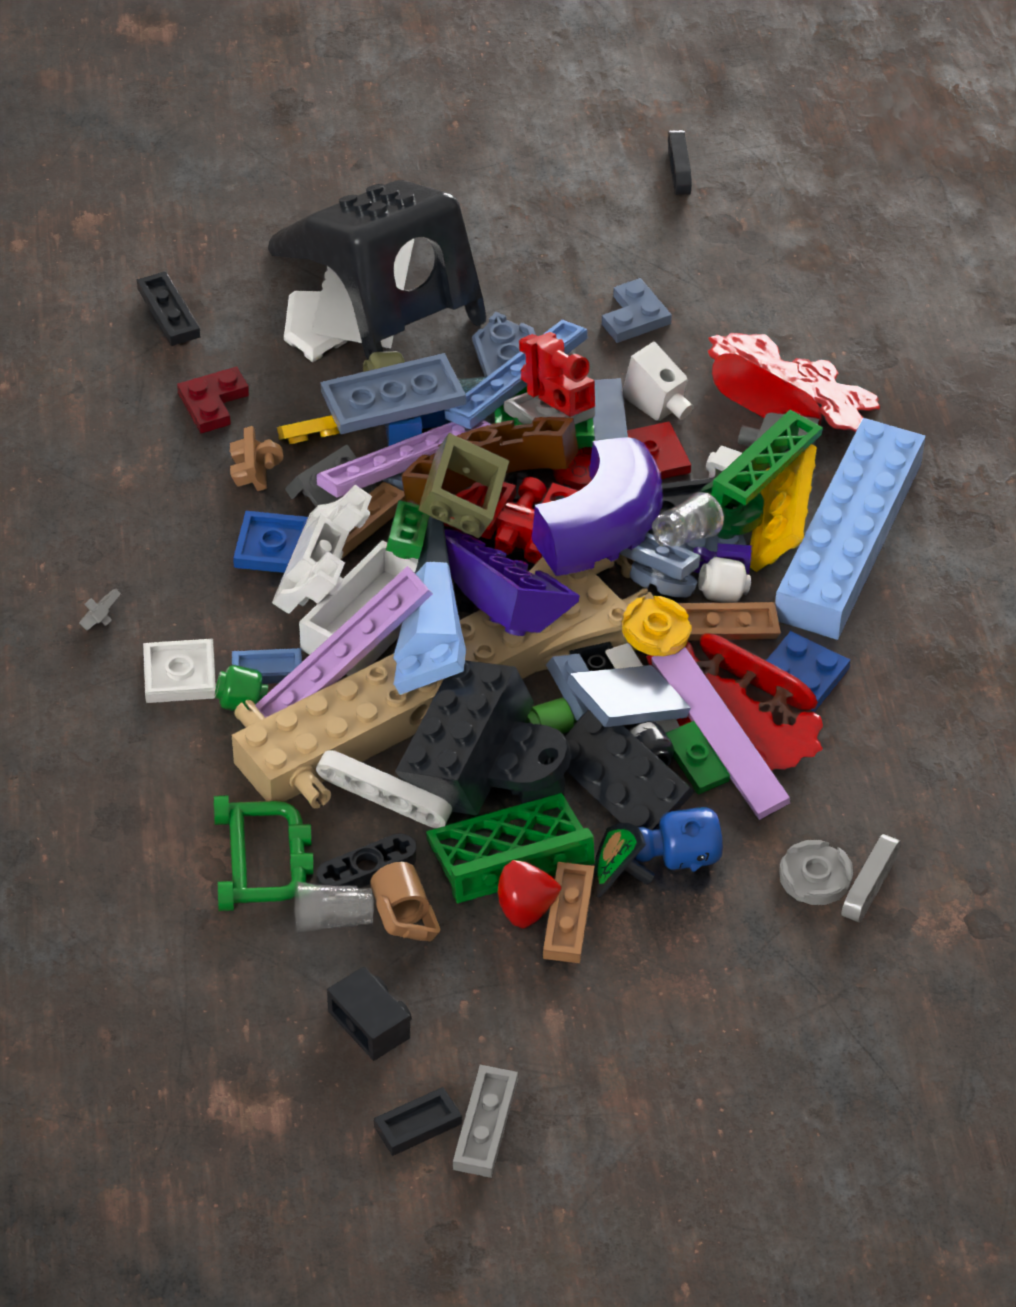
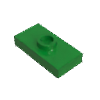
(697, 758)

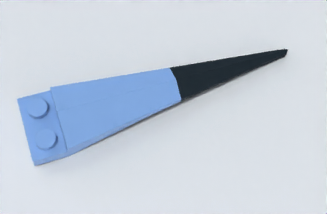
(431, 637)

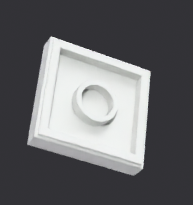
(179, 670)

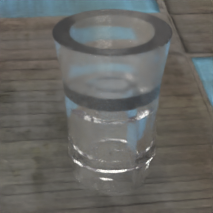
(692, 520)
(331, 906)

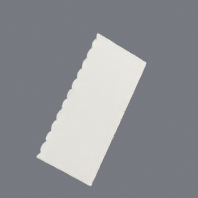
(336, 313)

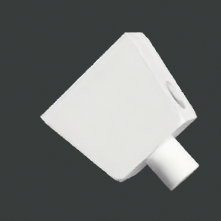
(656, 384)

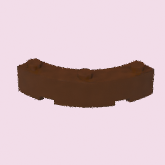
(543, 444)

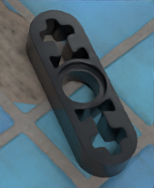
(679, 162)
(375, 852)

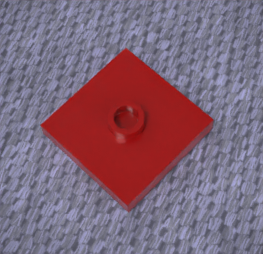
(664, 448)

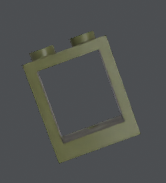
(473, 463)

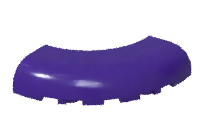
(605, 514)

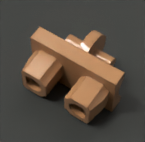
(253, 459)

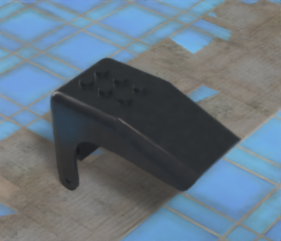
(361, 245)

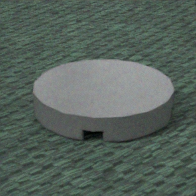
(816, 872)

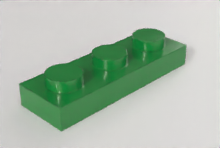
(407, 531)

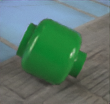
(239, 685)

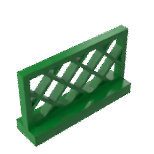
(482, 872)

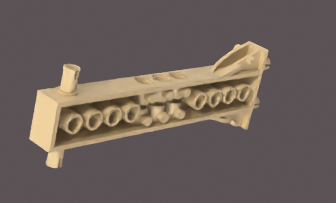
(369, 714)

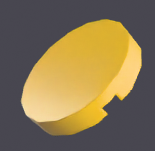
(656, 626)

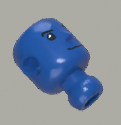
(684, 839)

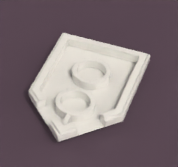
(299, 324)

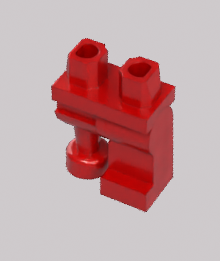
(556, 376)
(516, 519)

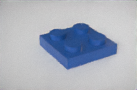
(267, 541)
(811, 664)

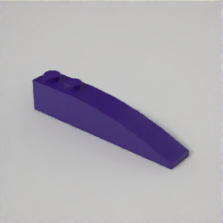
(505, 587)

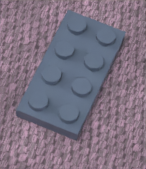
(393, 393)

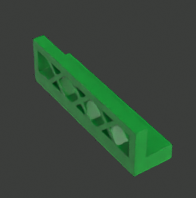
(763, 453)

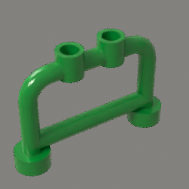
(300, 862)

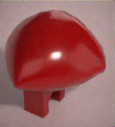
(526, 893)

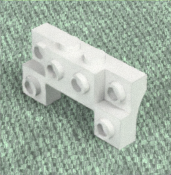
(316, 558)

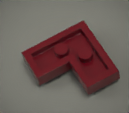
(206, 396)

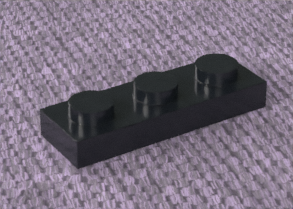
(168, 308)

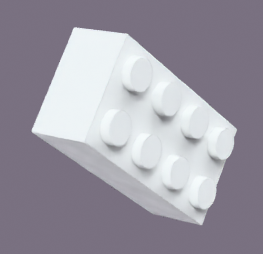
(355, 591)

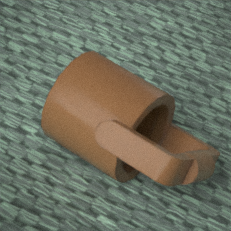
(403, 902)

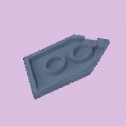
(498, 342)

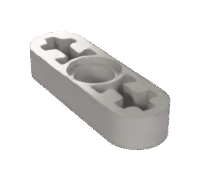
(871, 878)

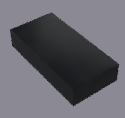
(417, 1121)

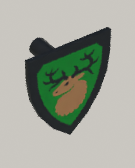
(617, 854)

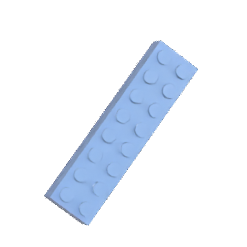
(849, 528)

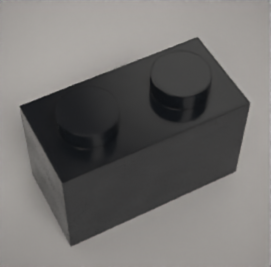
(369, 1013)

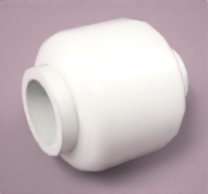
(724, 580)

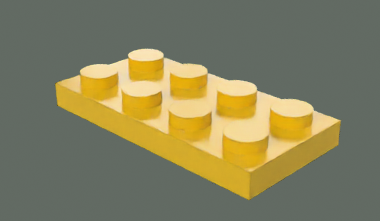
(783, 511)

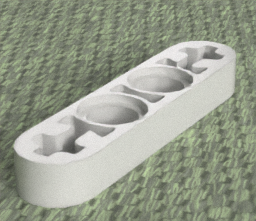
(384, 789)

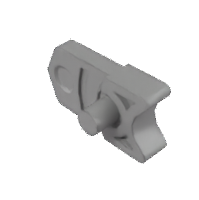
(98, 612)

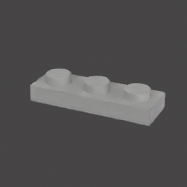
(485, 1121)

